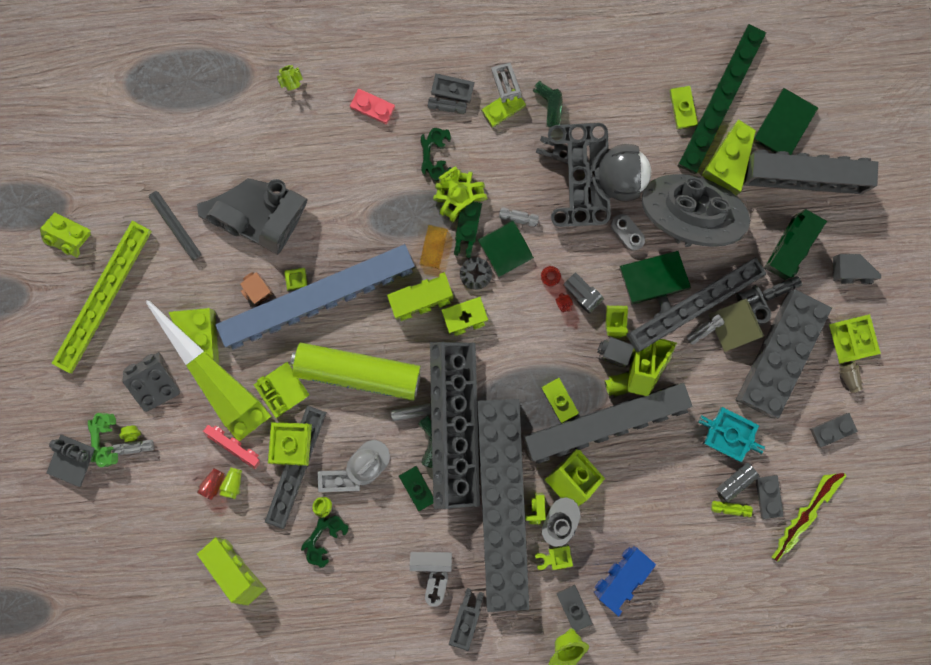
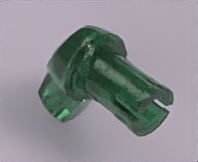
(554, 102)
(426, 425)

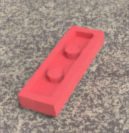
(232, 445)

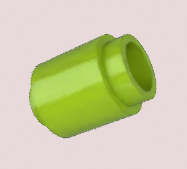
(617, 384)

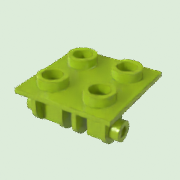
(281, 389)

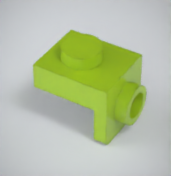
(616, 321)

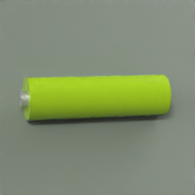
(356, 371)

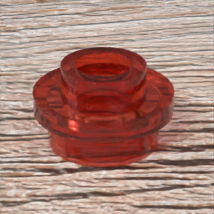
(557, 276)
(564, 302)

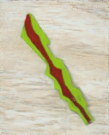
(806, 515)

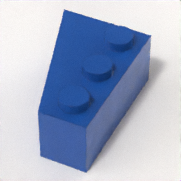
(624, 579)

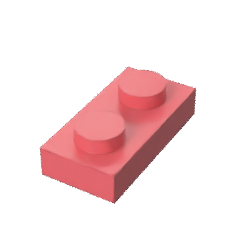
(372, 106)

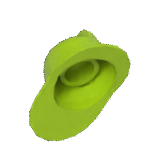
(568, 649)

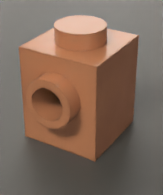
(255, 288)

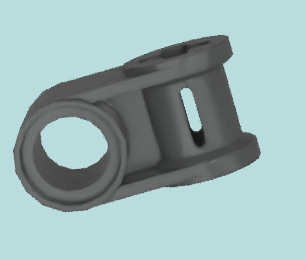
(756, 302)

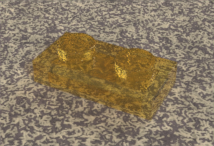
(433, 247)

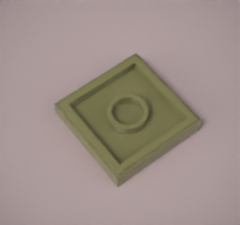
(739, 325)

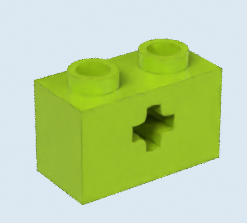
(454, 313)

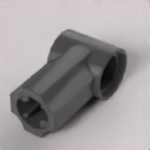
(586, 296)

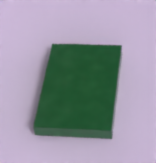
(785, 122)
(655, 277)

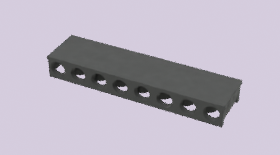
(454, 425)

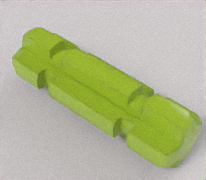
(732, 509)

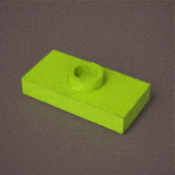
(683, 107)
(560, 400)

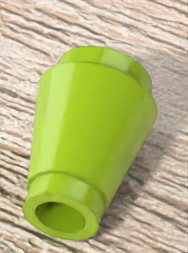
(231, 484)

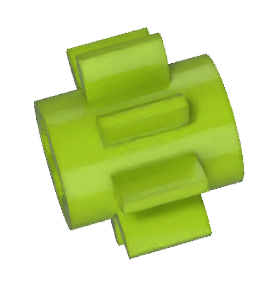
(289, 77)

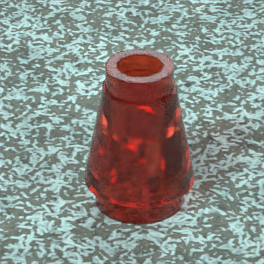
(211, 484)

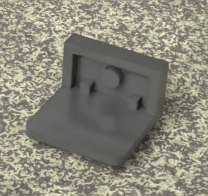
(150, 382)

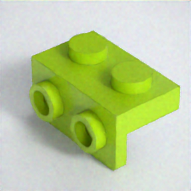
(64, 234)

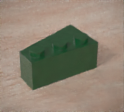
(795, 244)

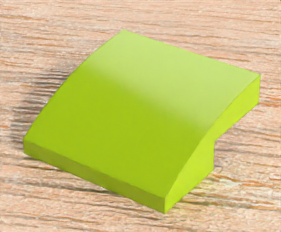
(854, 339)

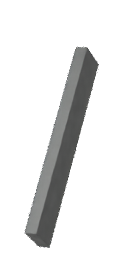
(293, 475)

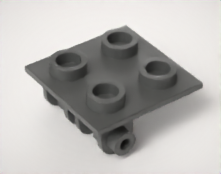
(69, 460)

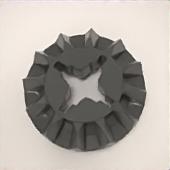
(481, 281)

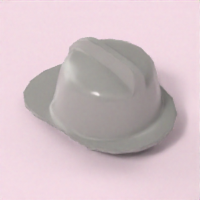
(368, 462)
(561, 522)

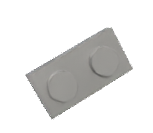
(335, 481)

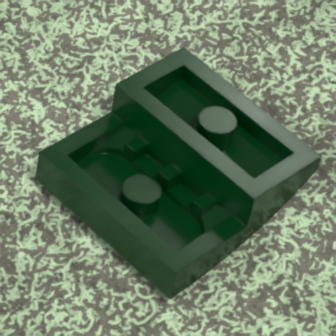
(505, 248)

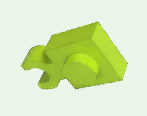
(558, 557)

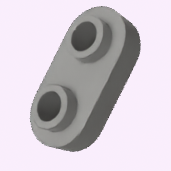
(626, 233)

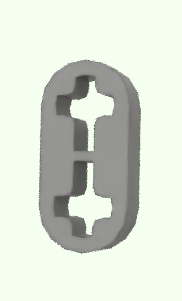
(441, 588)

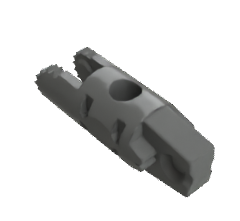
(556, 151)

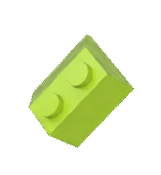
(575, 478)

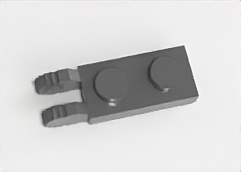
(466, 622)

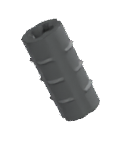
(737, 482)

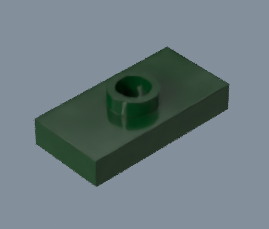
(417, 488)

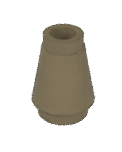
(851, 375)

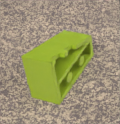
(731, 158)
(421, 297)
(200, 328)
(648, 366)
(230, 572)

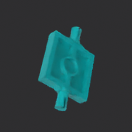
(731, 434)

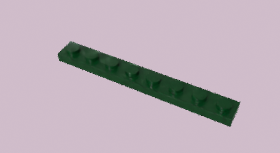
(721, 99)

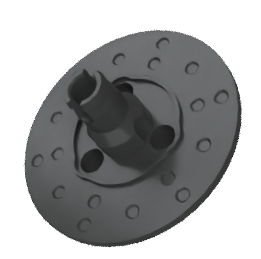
(695, 210)

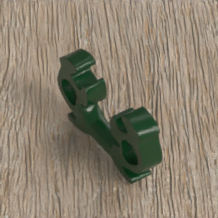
(435, 137)
(315, 555)

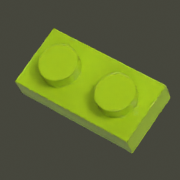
(498, 111)

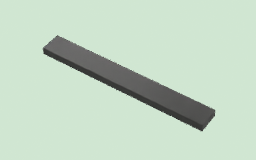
(696, 304)

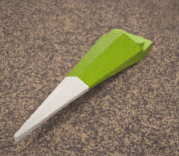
(231, 400)

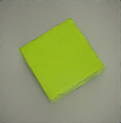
(295, 279)

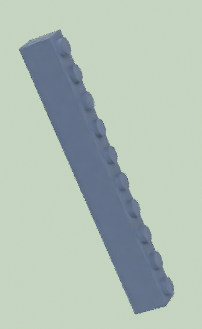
(316, 296)

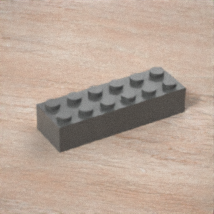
(811, 173)
(783, 354)

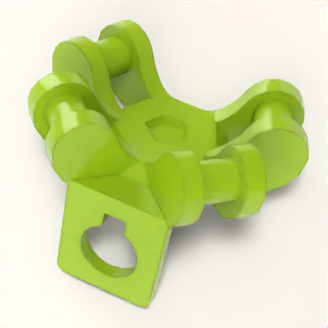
(459, 193)

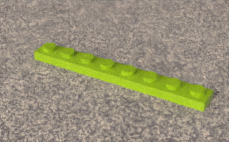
(101, 297)

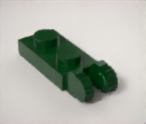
(467, 227)

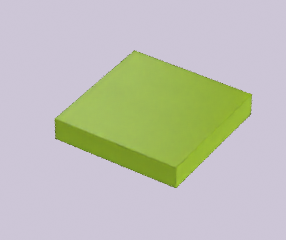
(289, 443)

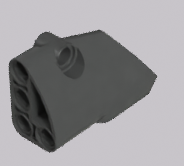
(256, 212)

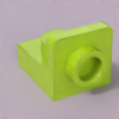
(538, 505)

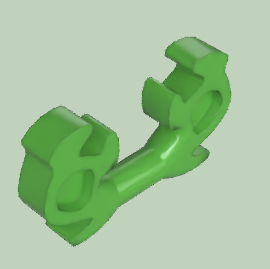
(101, 423)

